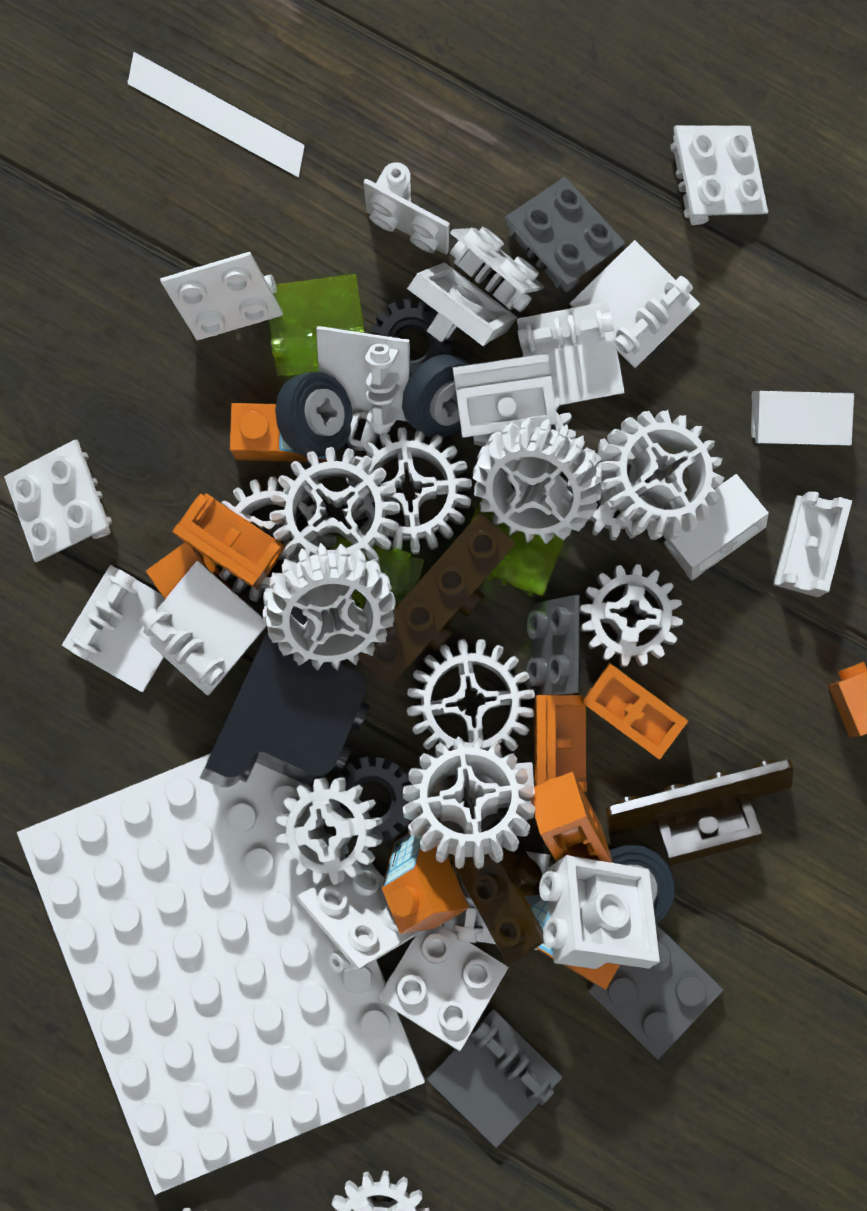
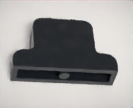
(288, 719)

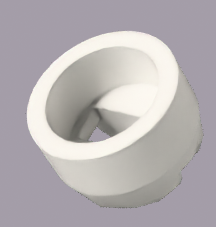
(367, 436)

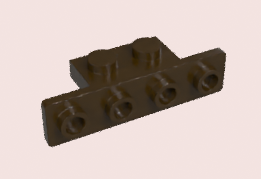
(438, 598)
(703, 815)
(501, 889)

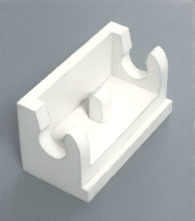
(802, 417)
(731, 524)
(812, 544)

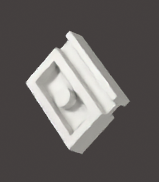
(504, 392)

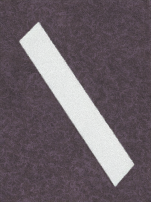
(216, 114)

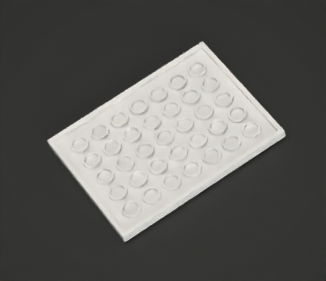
(211, 971)

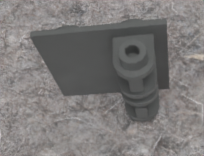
(563, 233)
(554, 646)
(495, 1078)

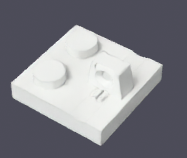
(460, 305)

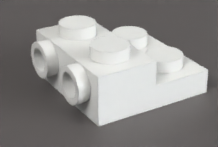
(599, 914)

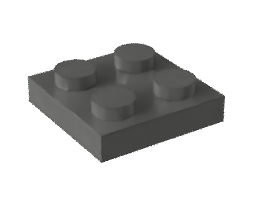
(659, 1000)

